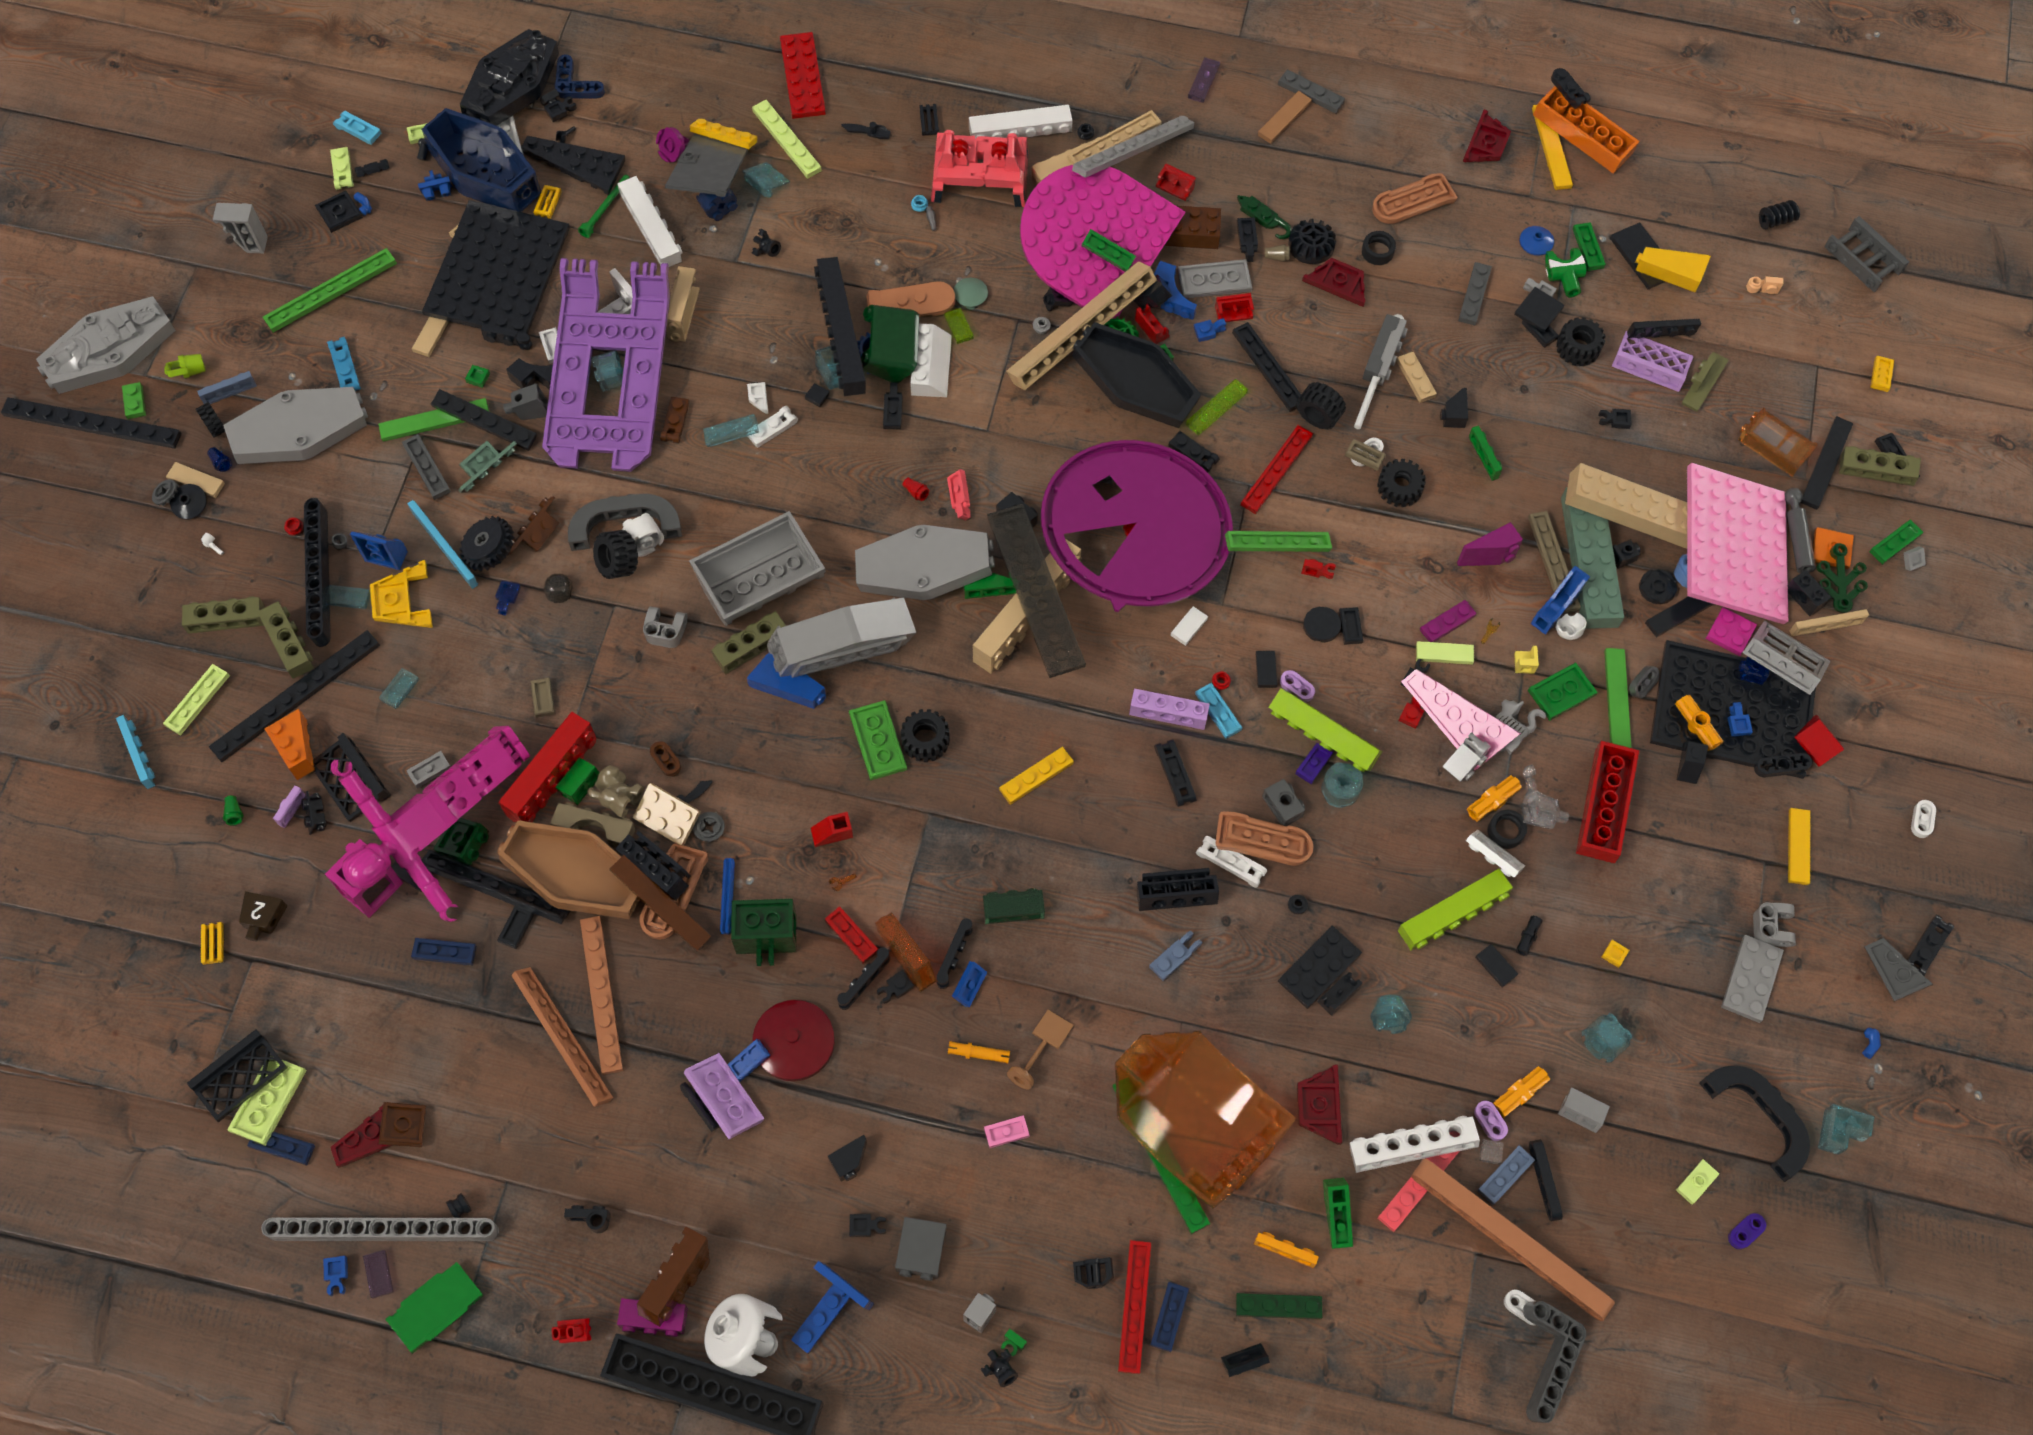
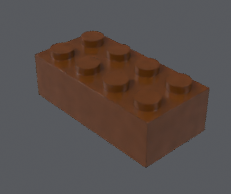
(1197, 228)

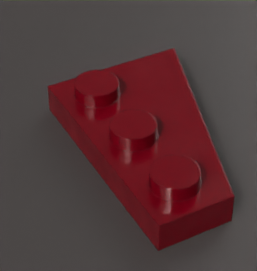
(359, 1142)

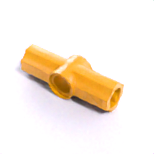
(1693, 713)
(1494, 798)
(1521, 1091)

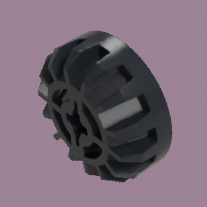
(1313, 245)

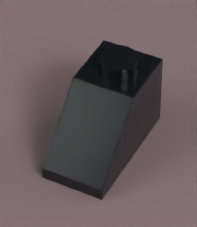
(1154, 295)
(1456, 411)
(1691, 762)
(848, 1159)

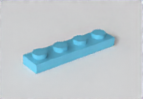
(138, 757)

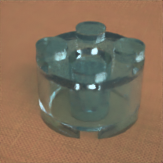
(609, 370)
(1344, 775)
(1606, 1038)

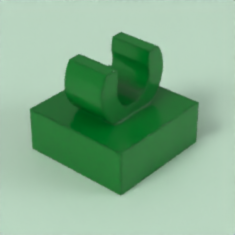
(1015, 1341)

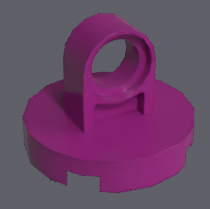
(671, 144)

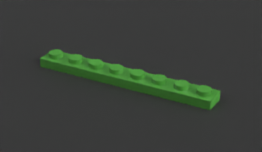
(329, 290)

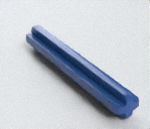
(727, 895)

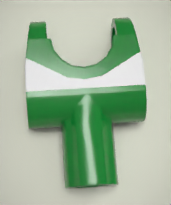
(1566, 270)

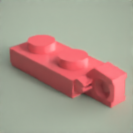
(959, 494)

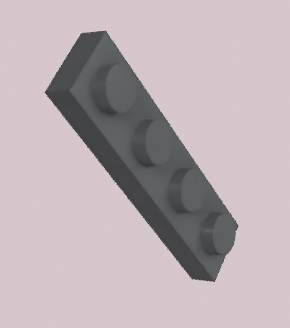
(1318, 94)
(1474, 293)
(426, 467)

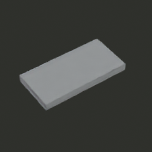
(1214, 278)

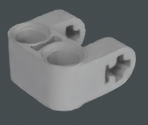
(664, 630)
(1770, 924)

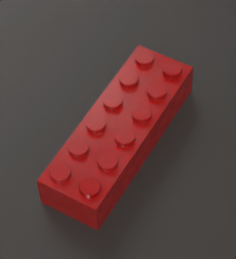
(547, 768)
(1607, 802)

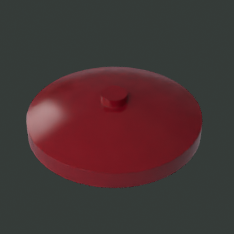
(796, 1038)

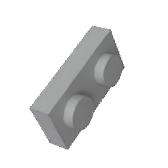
(428, 769)

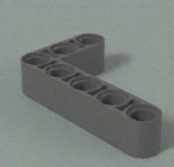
(1555, 1358)

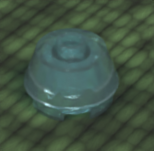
(1391, 1014)

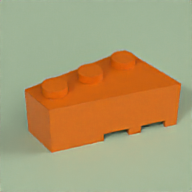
(292, 742)

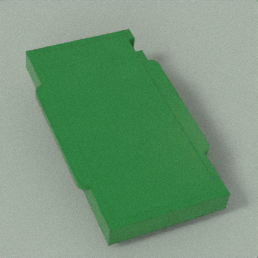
(434, 1307)

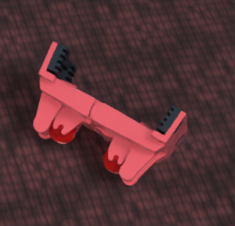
(1002, 165)

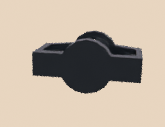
(1093, 1272)

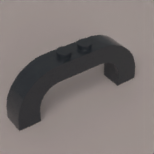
(1774, 1106)

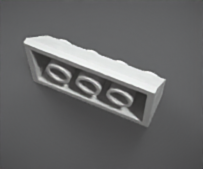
(933, 362)

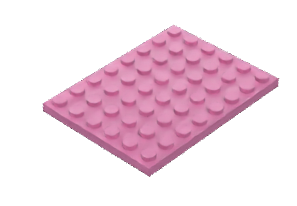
(1736, 544)

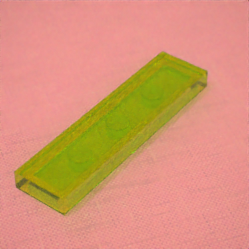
(1216, 407)

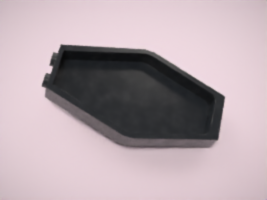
(510, 77)
(1136, 374)

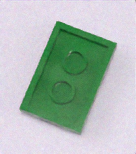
(1562, 691)

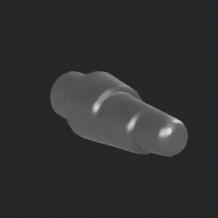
(930, 214)

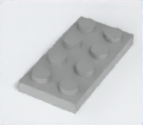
(1752, 978)

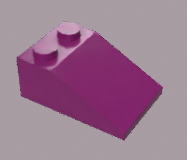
(1492, 548)

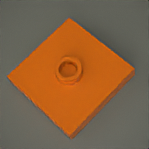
(1825, 540)

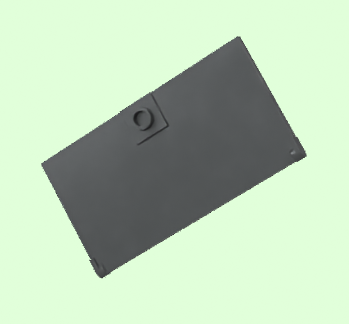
(706, 166)

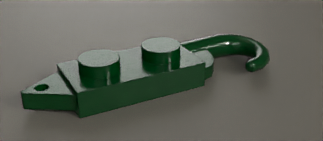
(1263, 215)

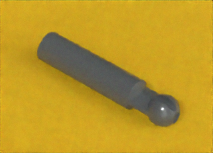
(1799, 532)

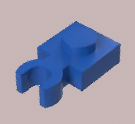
(334, 1271)

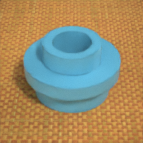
(919, 199)

